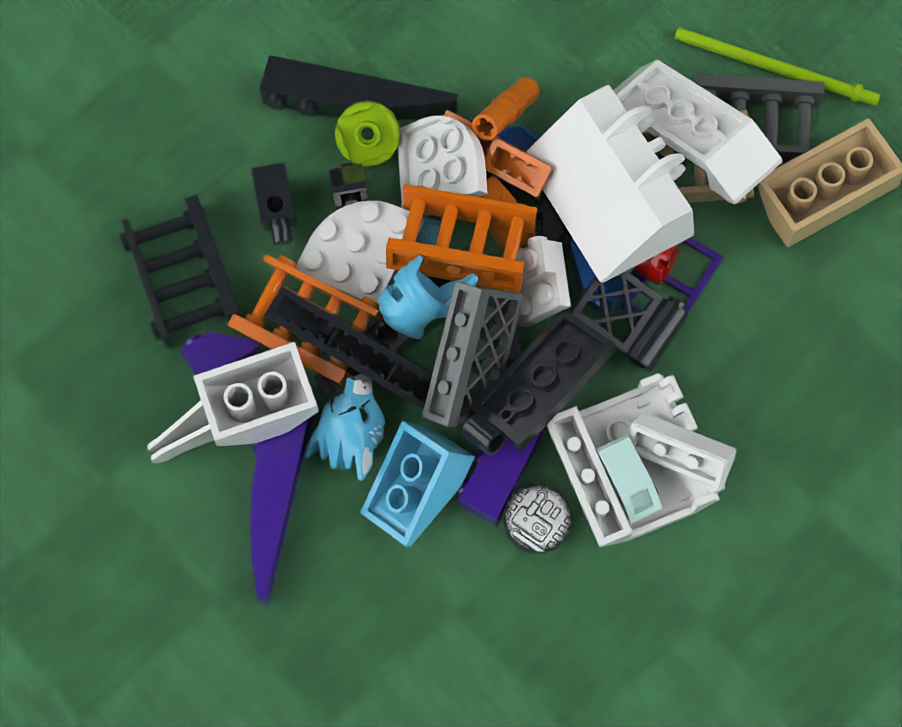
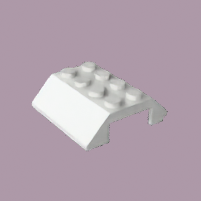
(582, 432)

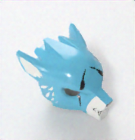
(344, 433)

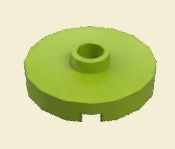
(365, 150)

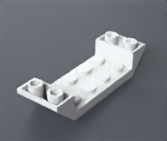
(701, 129)

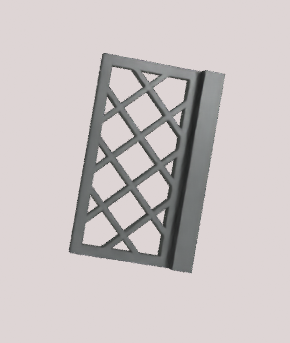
(460, 350)

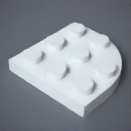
(442, 157)
(351, 248)

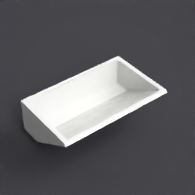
(612, 184)

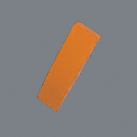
(511, 162)

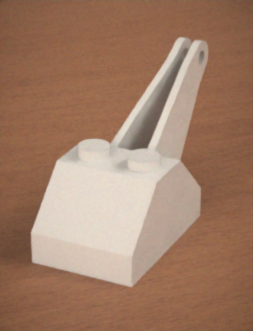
(242, 404)

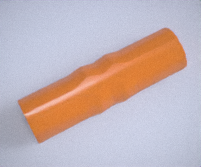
(505, 108)

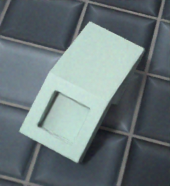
(629, 478)

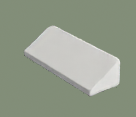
(682, 450)

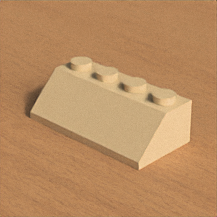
(829, 182)

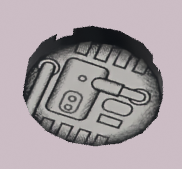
(537, 518)

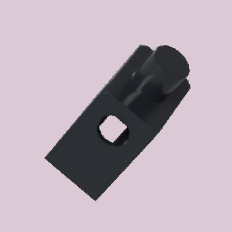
(274, 191)

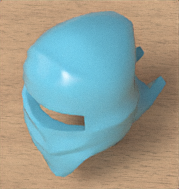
(416, 300)

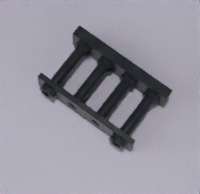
(203, 248)

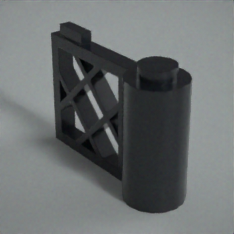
(652, 330)

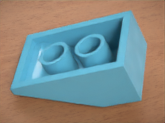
(415, 481)

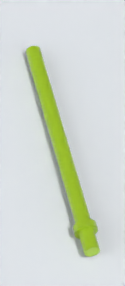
(856, 92)

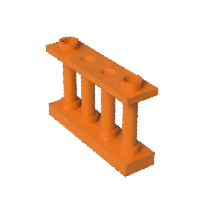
(455, 264)
(253, 324)

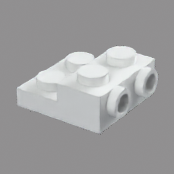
(543, 281)

